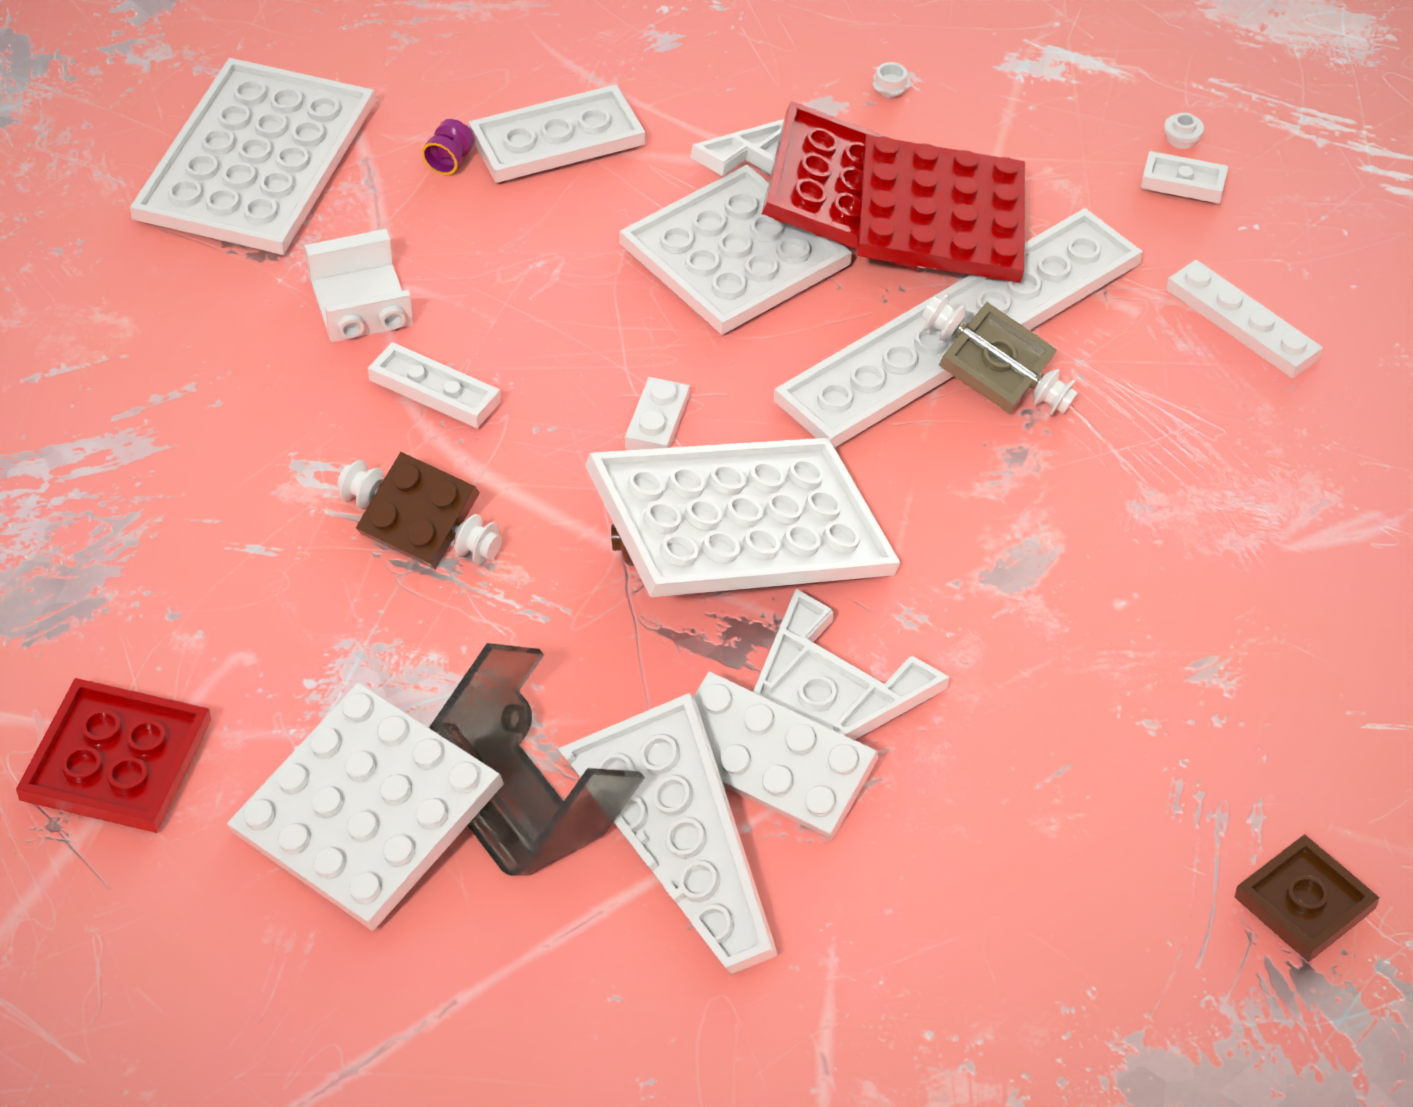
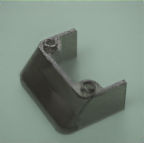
(526, 819)

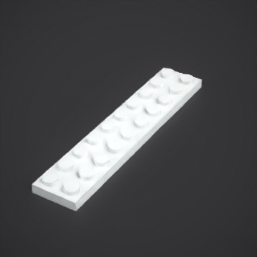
(903, 360)

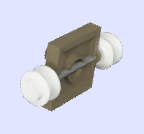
(998, 356)

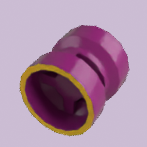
(448, 146)

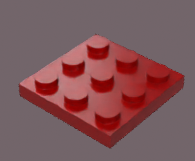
(114, 755)

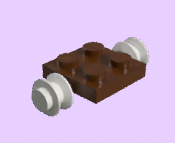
(418, 511)

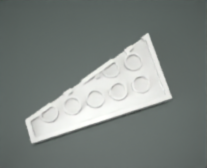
(684, 825)

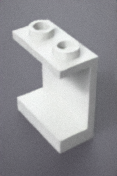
(357, 286)

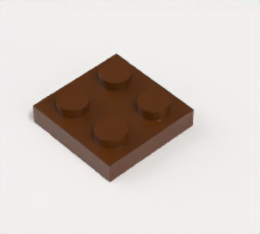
(1306, 897)

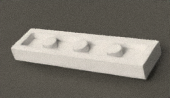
(1244, 319)

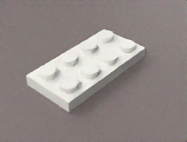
(556, 133)
(782, 756)

